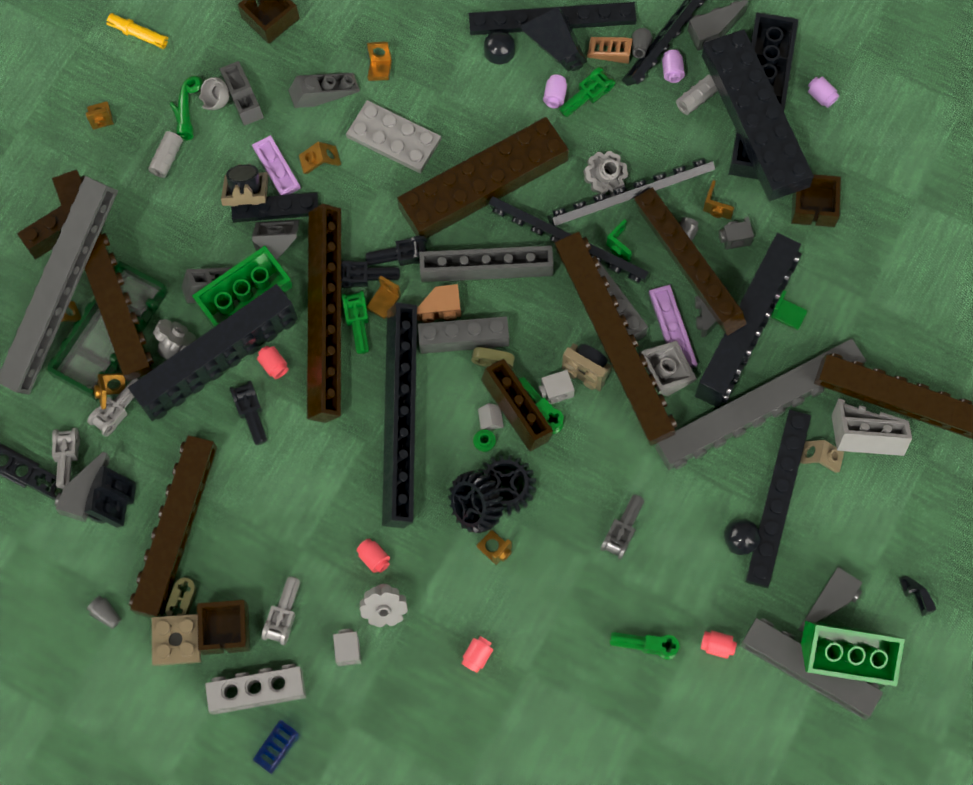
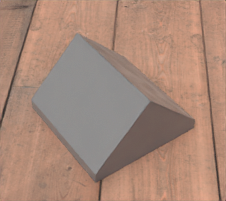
(668, 367)

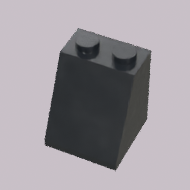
(556, 37)

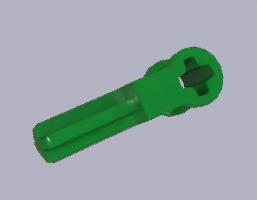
(590, 89)
(357, 316)
(544, 407)
(647, 644)

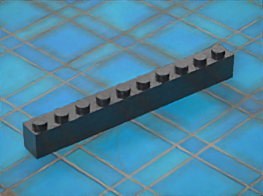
(399, 416)

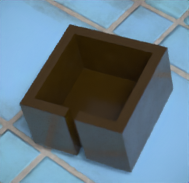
(270, 17)
(818, 203)
(223, 627)

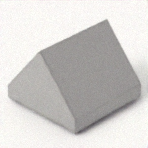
(490, 417)

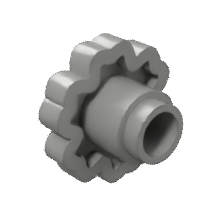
(598, 178)
(172, 337)
(383, 606)

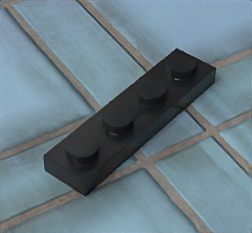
(276, 208)

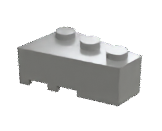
(869, 432)

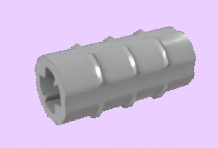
(696, 95)
(165, 154)

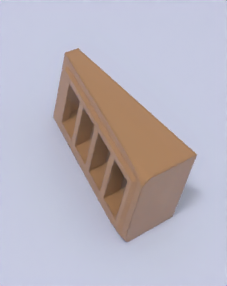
(617, 56)

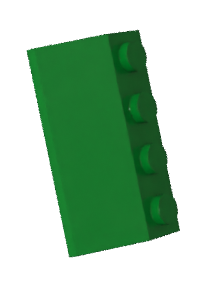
(241, 286)
(852, 653)

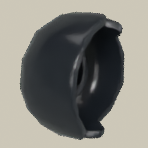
(499, 47)
(742, 536)

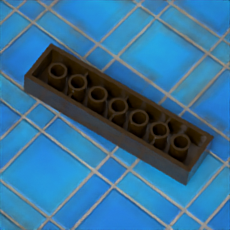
(487, 174)

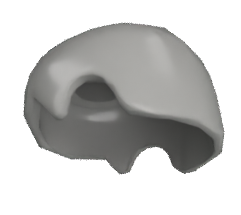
(214, 93)

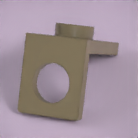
(825, 454)

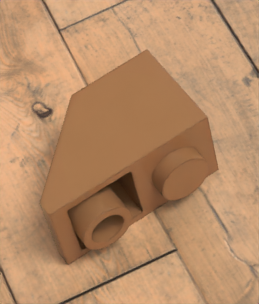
(440, 304)

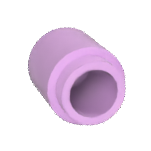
(673, 66)
(555, 91)
(823, 91)

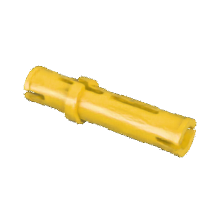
(128, 27)

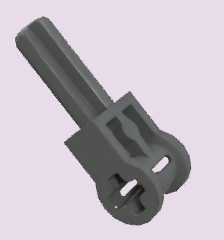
(622, 531)

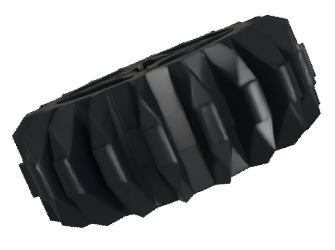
(520, 470)
(480, 500)

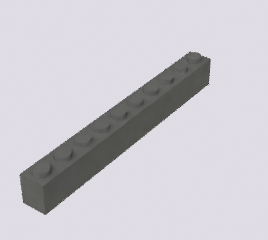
(57, 285)
(748, 410)

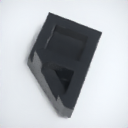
(924, 600)

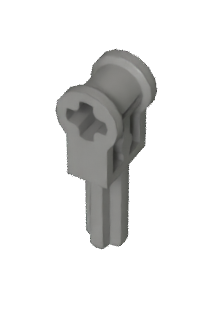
(109, 418)
(65, 451)
(281, 617)

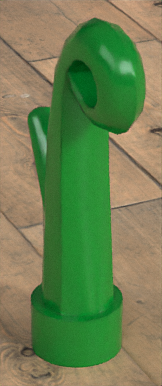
(182, 112)

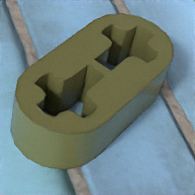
(487, 357)
(175, 597)

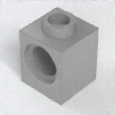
(556, 387)
(347, 647)

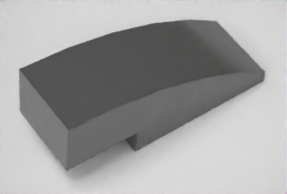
(241, 93)

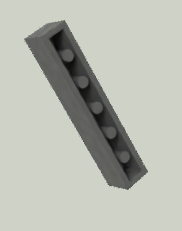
(486, 263)
(786, 655)

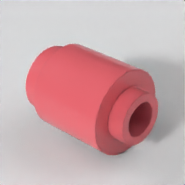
(272, 362)
(373, 556)
(718, 644)
(477, 654)

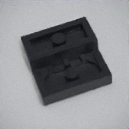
(110, 496)

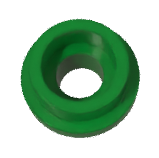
(484, 447)

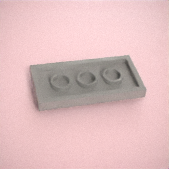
(393, 136)

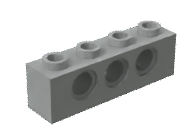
(292, 690)

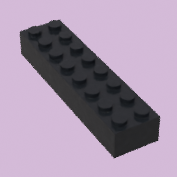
(774, 45)
(757, 115)
(757, 308)
(214, 353)

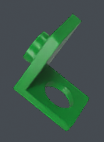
(616, 246)
(788, 313)

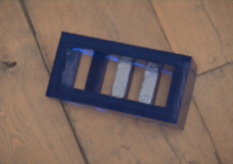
(282, 752)

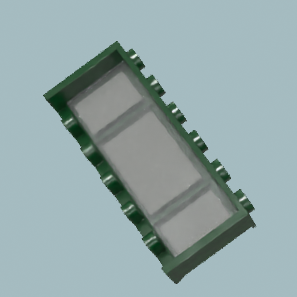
(89, 347)

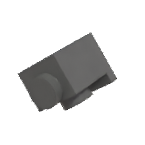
(736, 234)

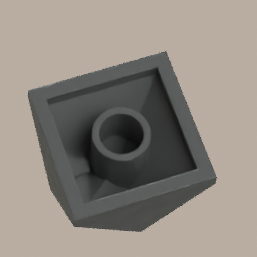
(275, 235)

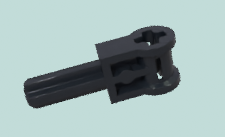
(405, 252)
(359, 274)
(248, 408)

